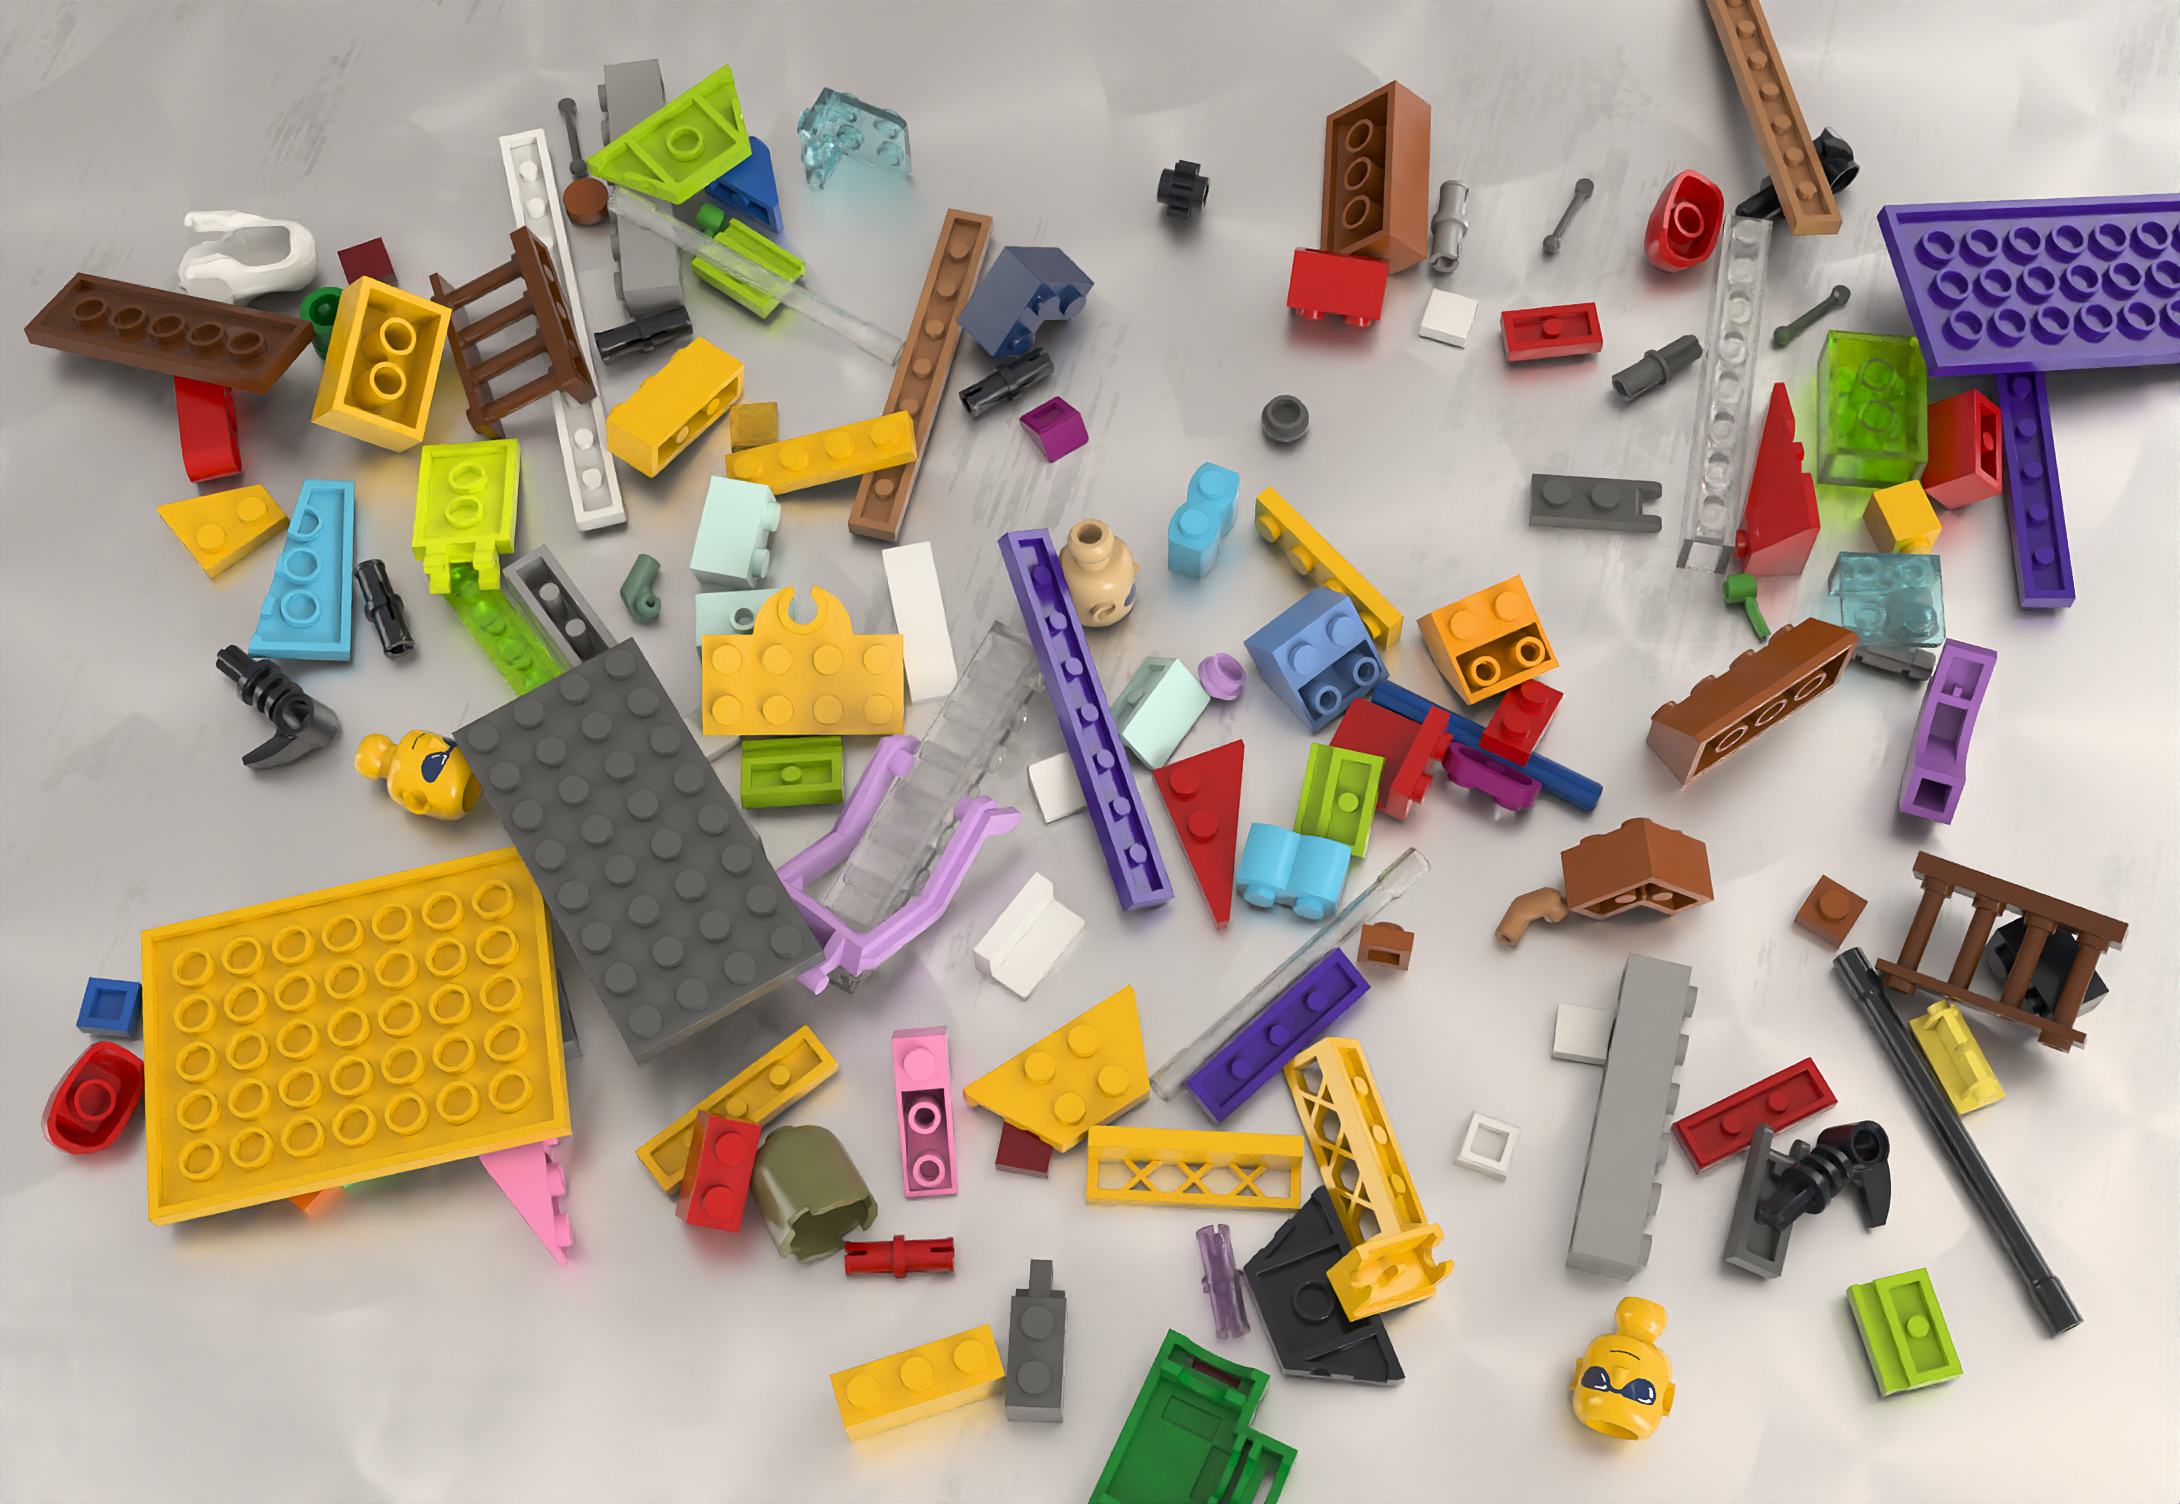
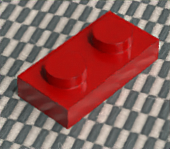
(1551, 331)
(1521, 721)

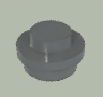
(1285, 418)

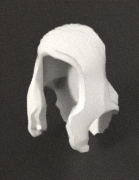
(249, 260)

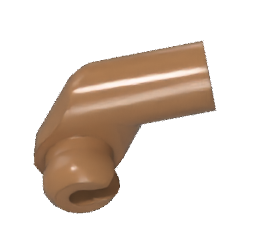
(1527, 907)

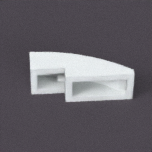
(921, 620)

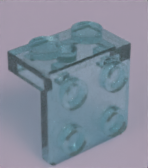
(848, 127)
(1890, 598)

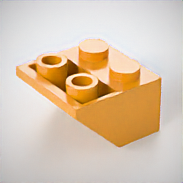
(1488, 641)

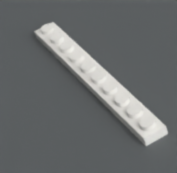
(580, 427)

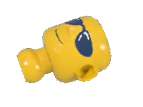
(421, 773)
(1624, 1377)

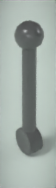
(568, 109)
(1583, 189)
(1838, 296)

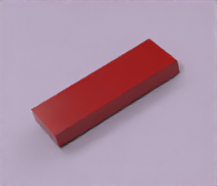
(1729, 1124)

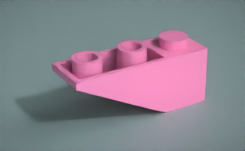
(925, 1111)
(533, 1188)

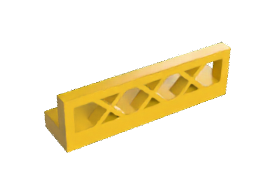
(1365, 1130)
(1194, 1149)

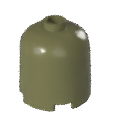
(809, 1192)

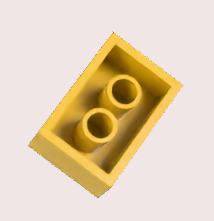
(381, 365)

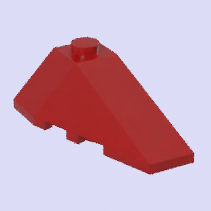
(1780, 501)

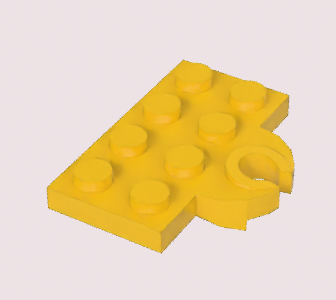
(802, 676)

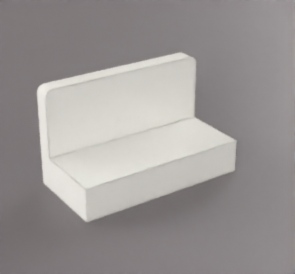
(1027, 938)

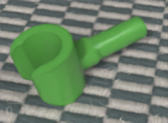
(711, 220)
(1744, 589)

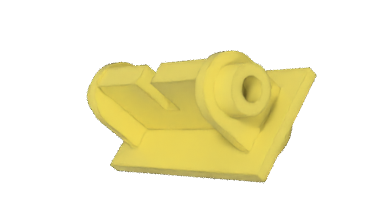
(1956, 1058)

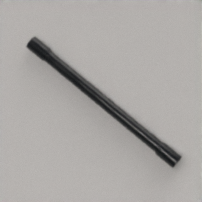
(2043, 1285)

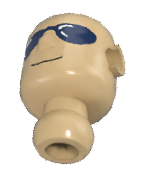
(1098, 573)

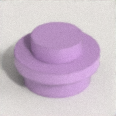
(1221, 676)

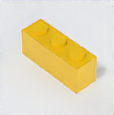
(674, 406)
(919, 1383)

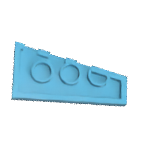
(312, 581)

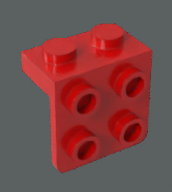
(1405, 744)

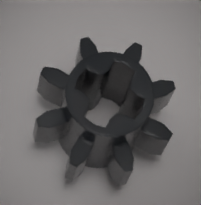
(1183, 189)

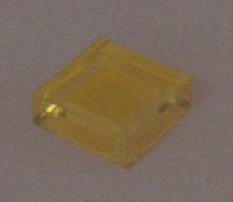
(753, 425)

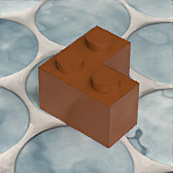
(1636, 868)

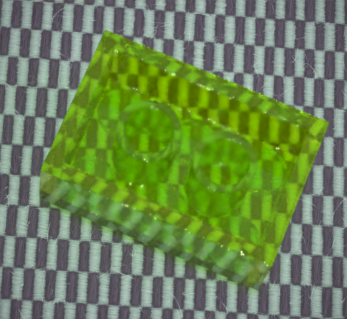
(1871, 410)

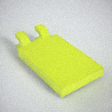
(466, 509)

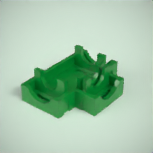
(1194, 1436)

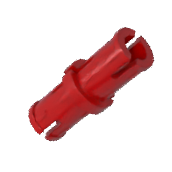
(899, 1256)

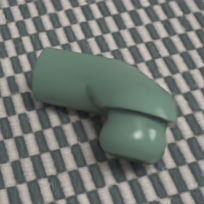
(637, 591)

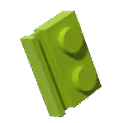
(759, 249)
(792, 771)
(1339, 796)
(1904, 1331)

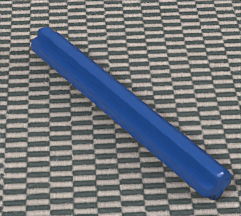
(1552, 775)

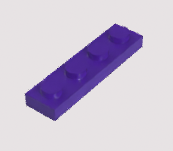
(1275, 1035)

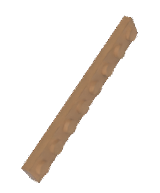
(1776, 118)
(924, 366)

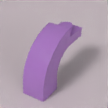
(1943, 731)

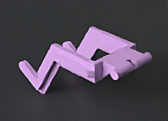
(863, 950)

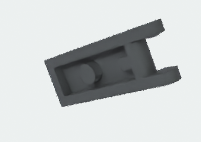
(1592, 503)
(1751, 1241)

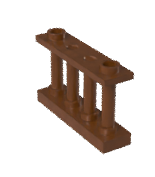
(554, 336)
(2042, 918)

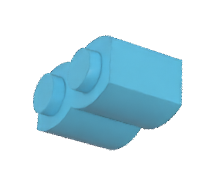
(1203, 520)
(1293, 870)

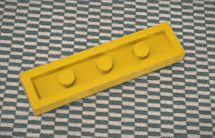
(827, 454)
(1314, 555)
(754, 1094)

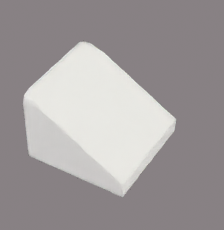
(1056, 787)

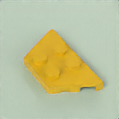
(1073, 1076)

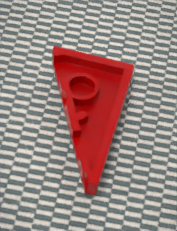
(1204, 812)

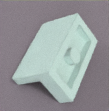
(1158, 709)

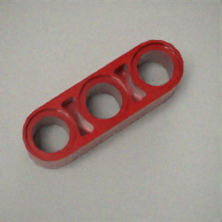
(207, 429)

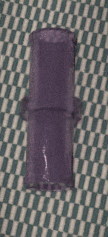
(1223, 1282)

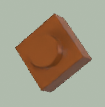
(1830, 911)
(1385, 945)

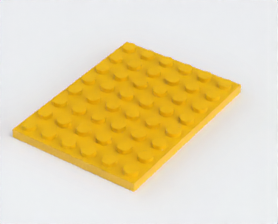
(349, 1035)

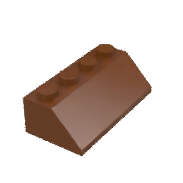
(1378, 177)
(1750, 696)

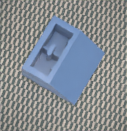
(1317, 657)

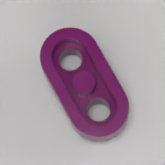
(1474, 769)

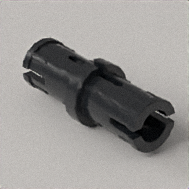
(643, 333)
(1006, 382)
(384, 608)

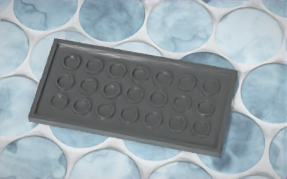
(638, 850)

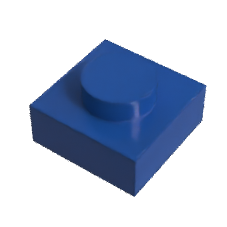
(110, 1007)

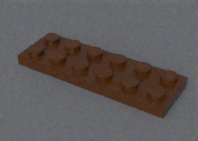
(171, 333)

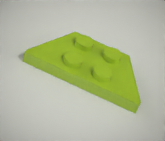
(680, 144)

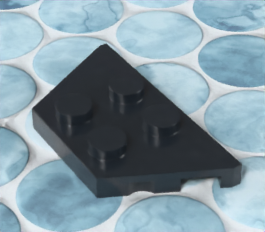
(1303, 1309)

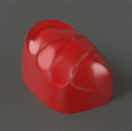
(1684, 223)
(93, 1099)

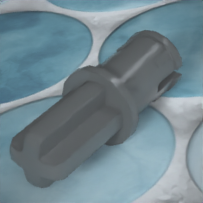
(1656, 367)

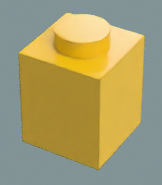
(1902, 519)

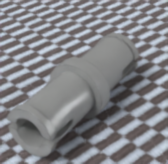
(1449, 225)

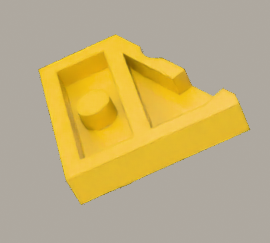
(224, 525)

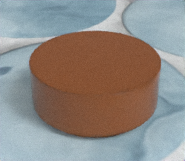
(586, 201)

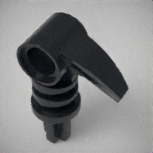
(1838, 167)
(283, 703)
(1841, 1156)

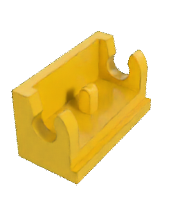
(1389, 1272)

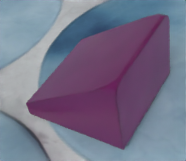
(1055, 428)

